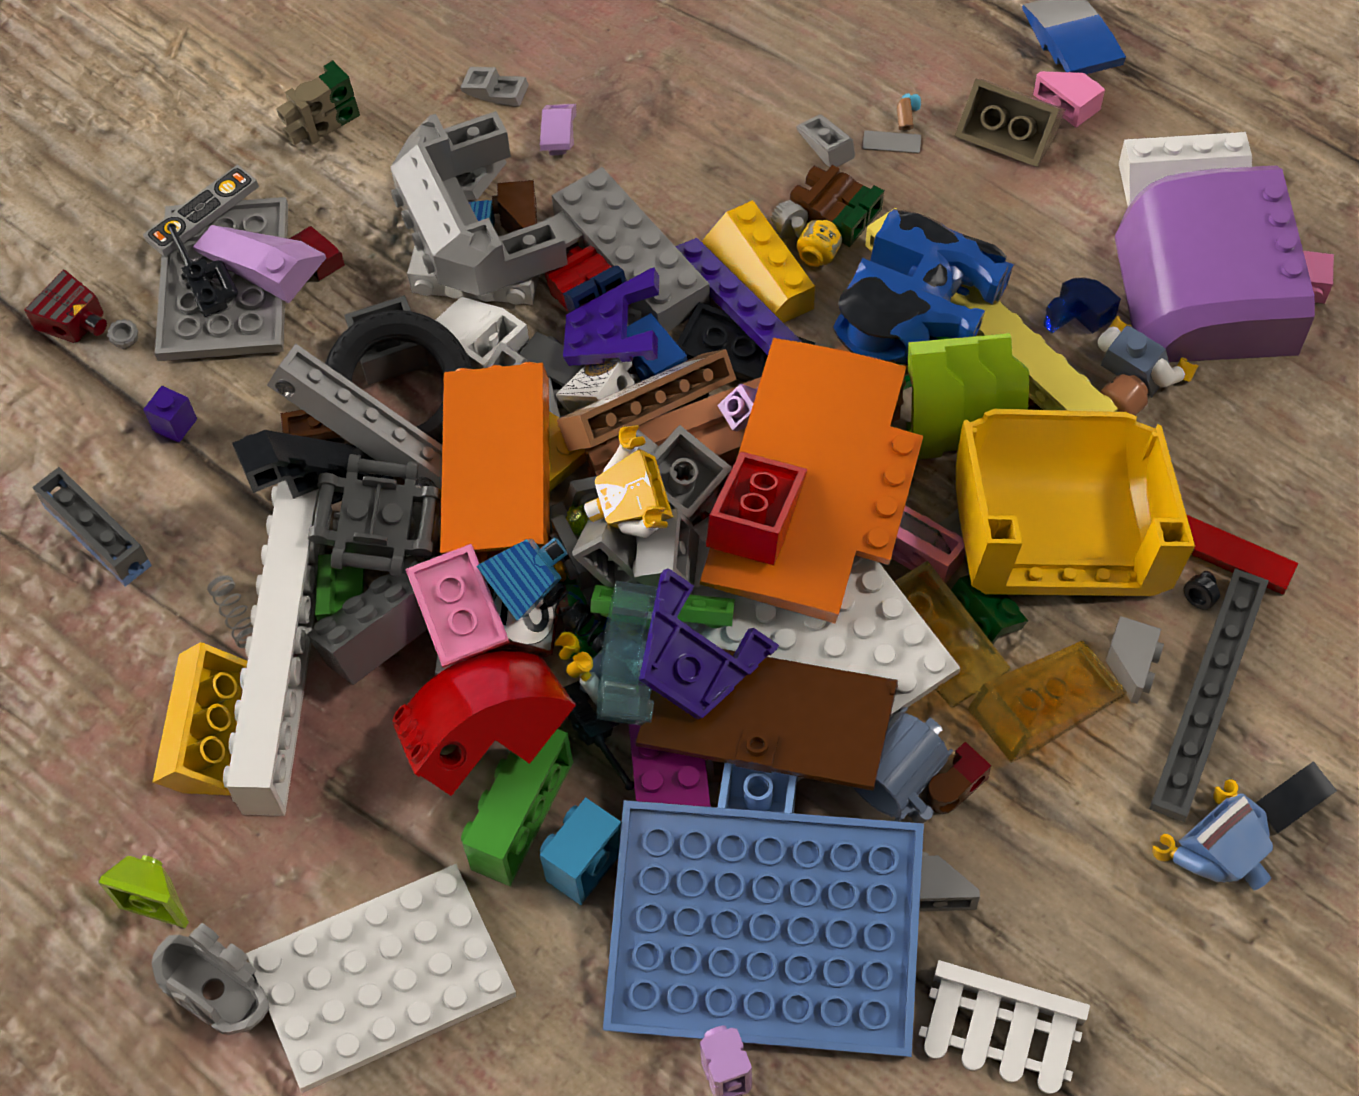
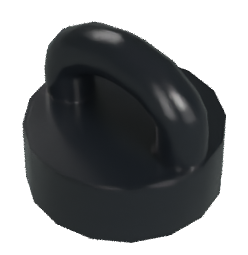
(1202, 590)

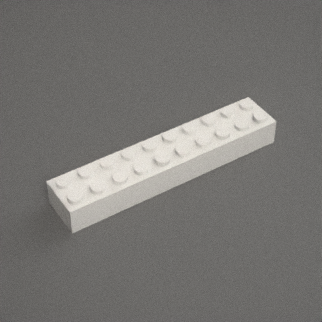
(276, 659)

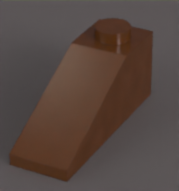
(515, 205)

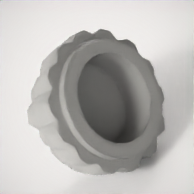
(122, 333)

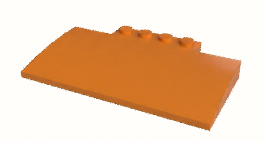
(834, 419)

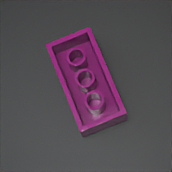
(668, 776)

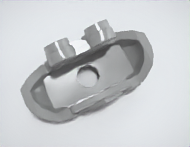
(188, 963)

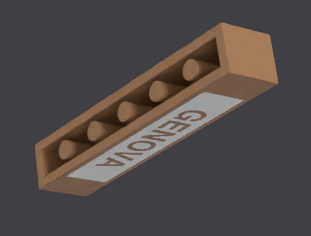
(646, 400)

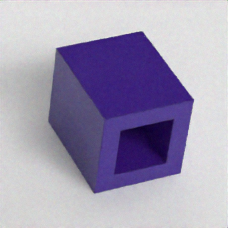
(170, 414)

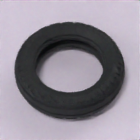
(400, 326)

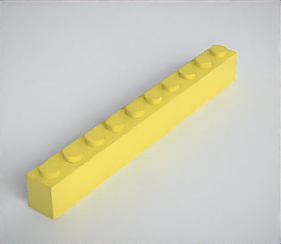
(1051, 378)

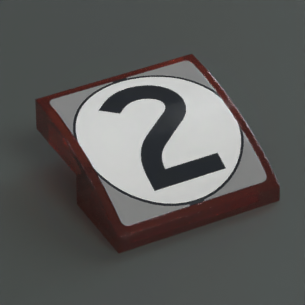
(532, 633)

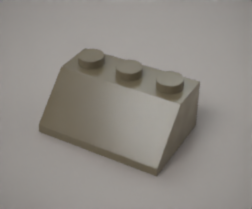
(1009, 122)

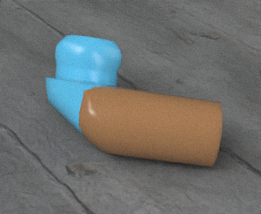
(904, 110)

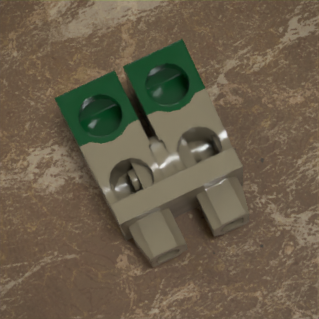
(318, 106)

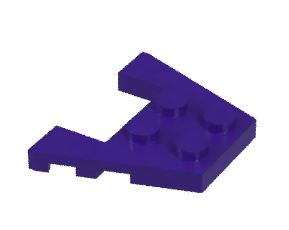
(600, 325)
(685, 663)

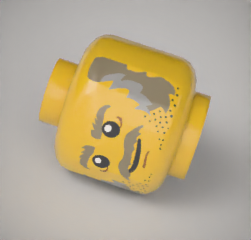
(819, 243)

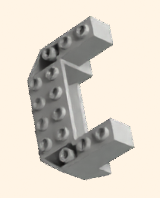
(455, 244)

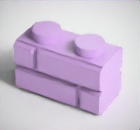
(725, 1062)

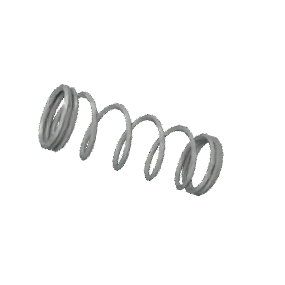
(217, 593)

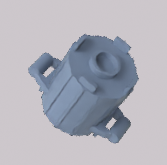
(907, 764)

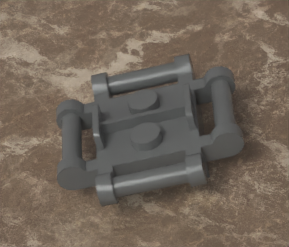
(375, 516)

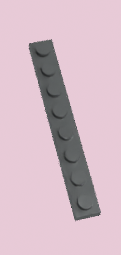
(1208, 696)

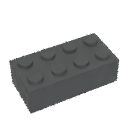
(370, 626)

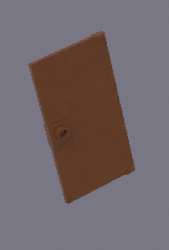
(786, 722)

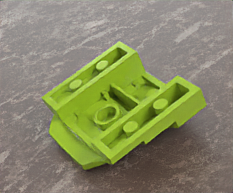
(959, 383)

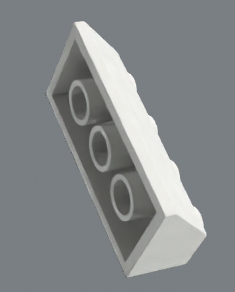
(1155, 158)

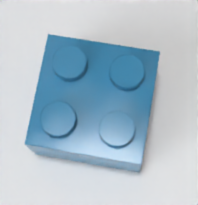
(581, 850)

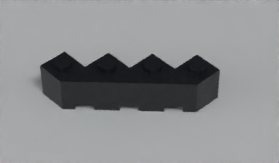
(297, 460)

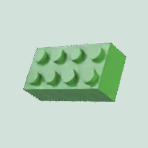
(515, 809)

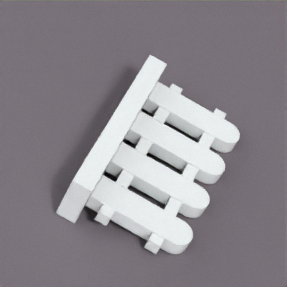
(1023, 1021)

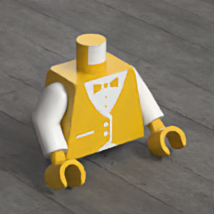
(631, 490)

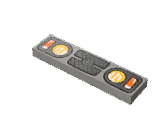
(202, 209)

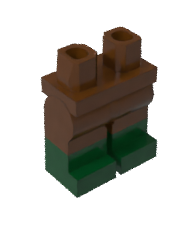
(839, 200)

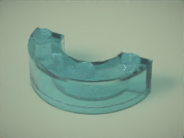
(620, 693)

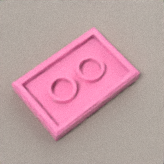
(457, 606)

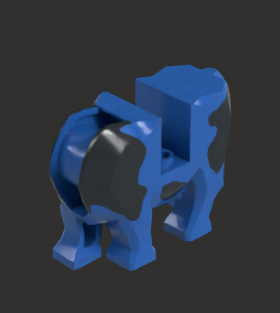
(909, 287)

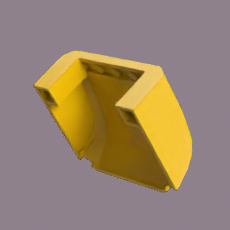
(1069, 504)

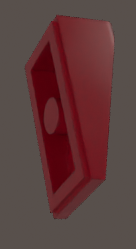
(334, 257)

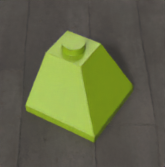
(144, 889)

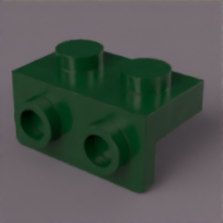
(992, 612)

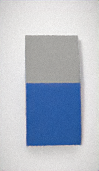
(1074, 35)

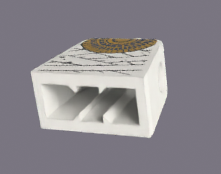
(595, 383)

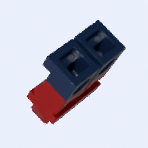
(583, 278)

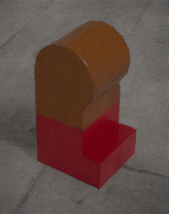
(952, 788)

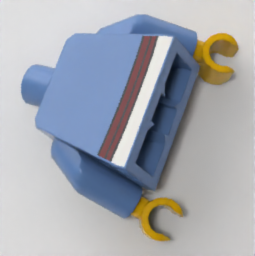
(1226, 842)

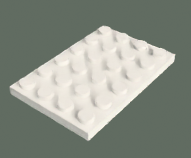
(380, 977)

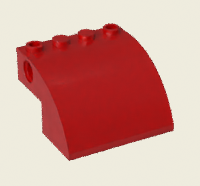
(472, 705)

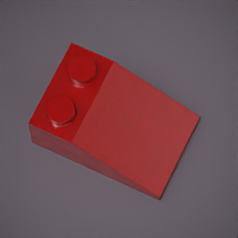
(755, 508)

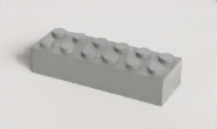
(634, 243)

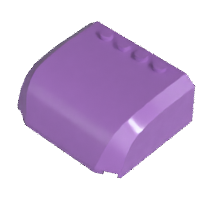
(1217, 265)

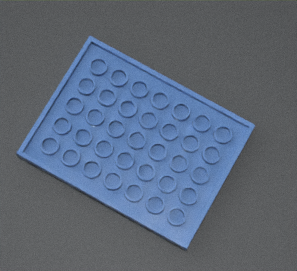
(765, 927)

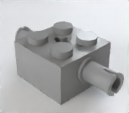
(687, 456)

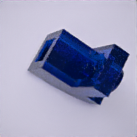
(1086, 301)

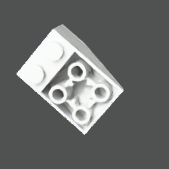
(482, 328)

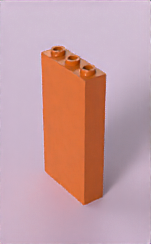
(495, 458)

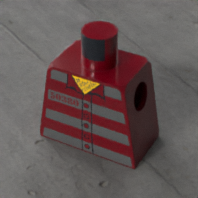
(66, 310)

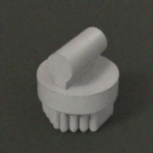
(789, 219)

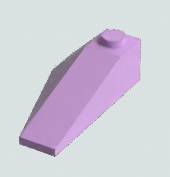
(265, 260)

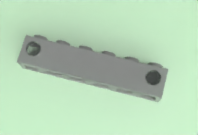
(356, 415)

